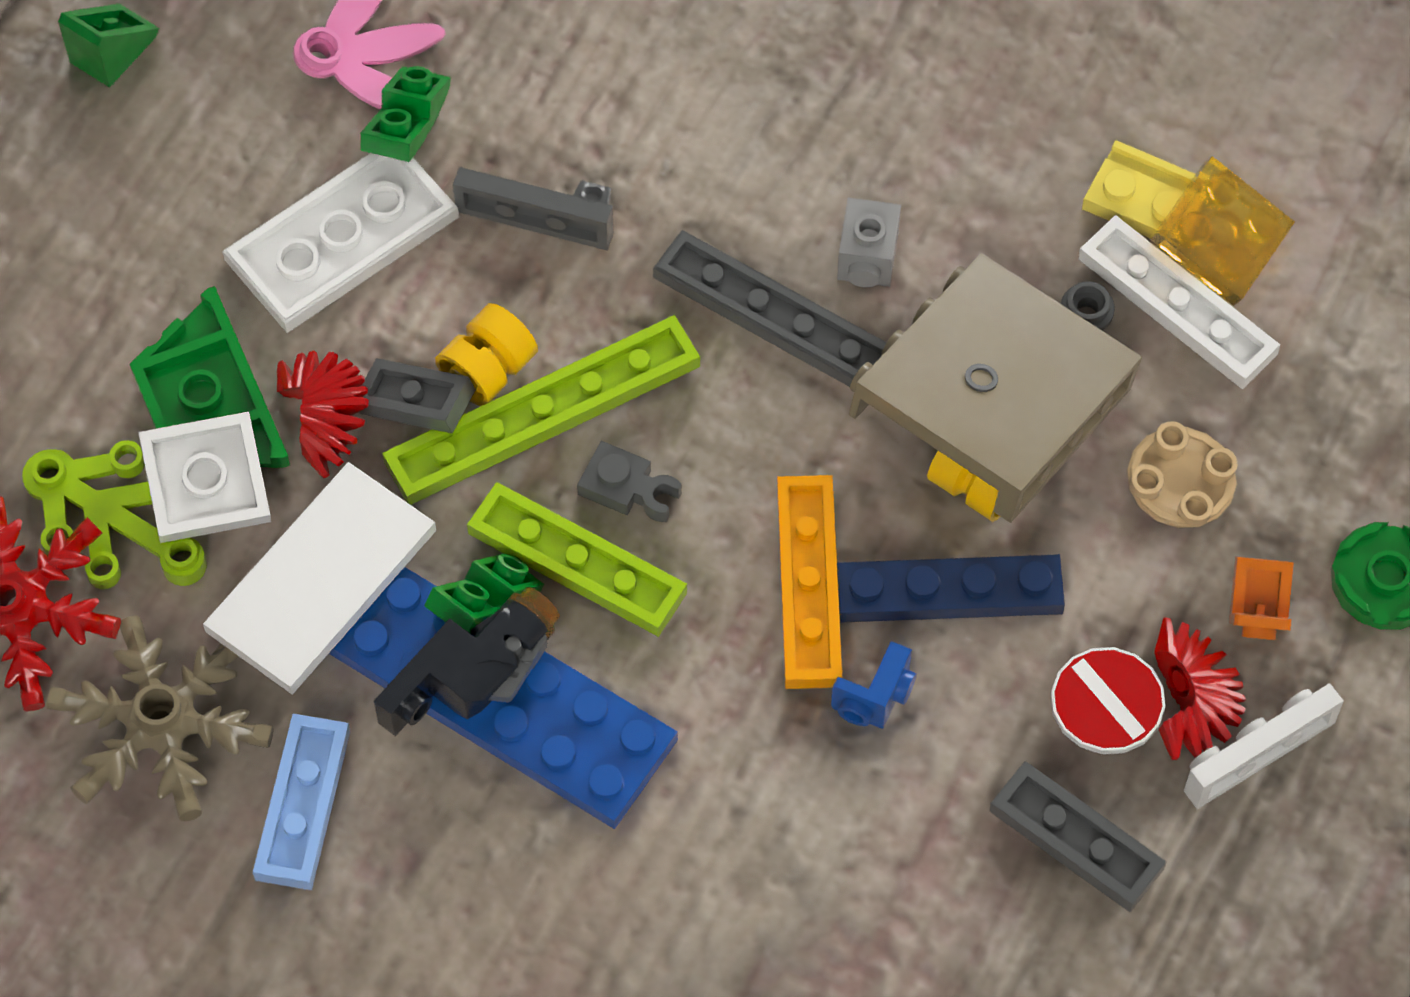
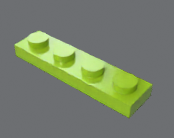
(577, 559)

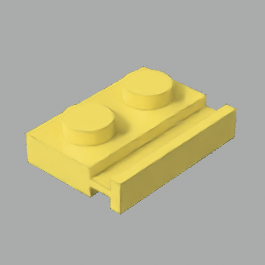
(1136, 188)

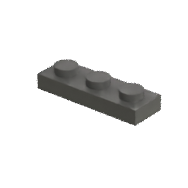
(1077, 836)

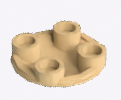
(1182, 476)

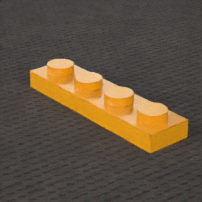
(809, 581)

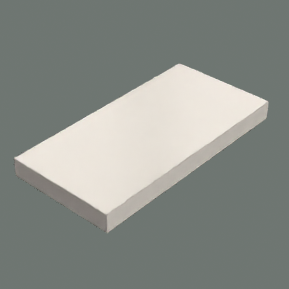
(339, 236)
(319, 577)

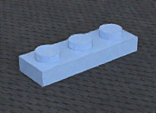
(301, 802)

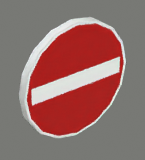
(1108, 700)

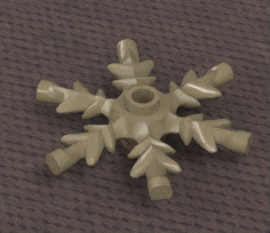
(158, 719)

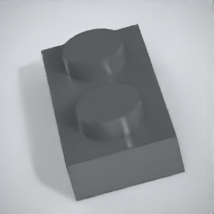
(416, 395)

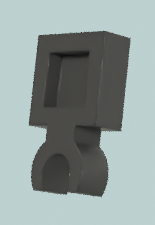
(622, 478)

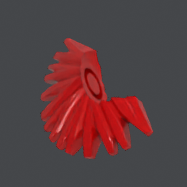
(329, 400)
(1204, 694)

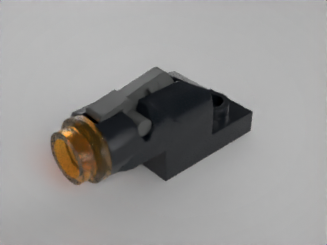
(471, 667)

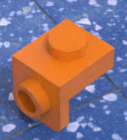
(1261, 596)

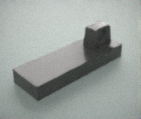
(578, 217)

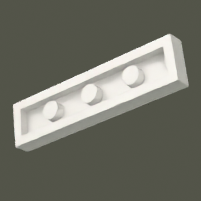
(1179, 302)

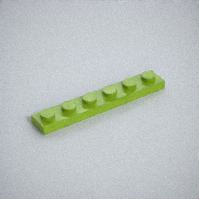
(542, 409)

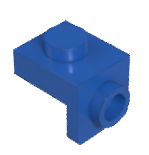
(890, 685)

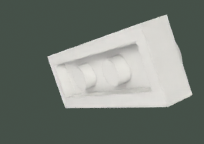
(1262, 744)

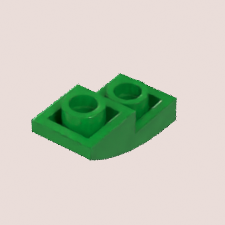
(407, 113)
(482, 591)

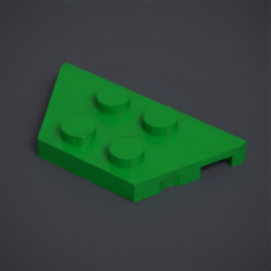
(203, 375)

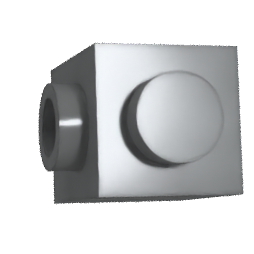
(868, 242)

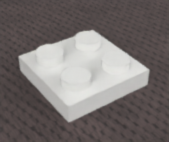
(204, 477)

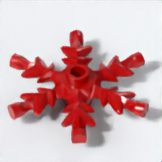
(34, 606)

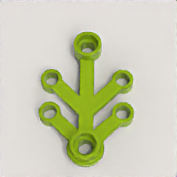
(106, 509)

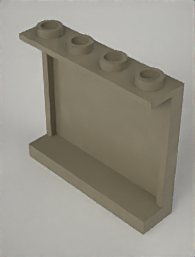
(1051, 388)

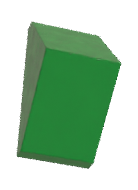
(105, 40)

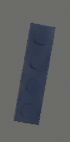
(950, 588)

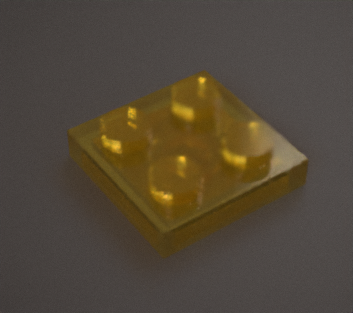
(1222, 231)

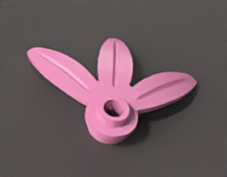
(350, 52)

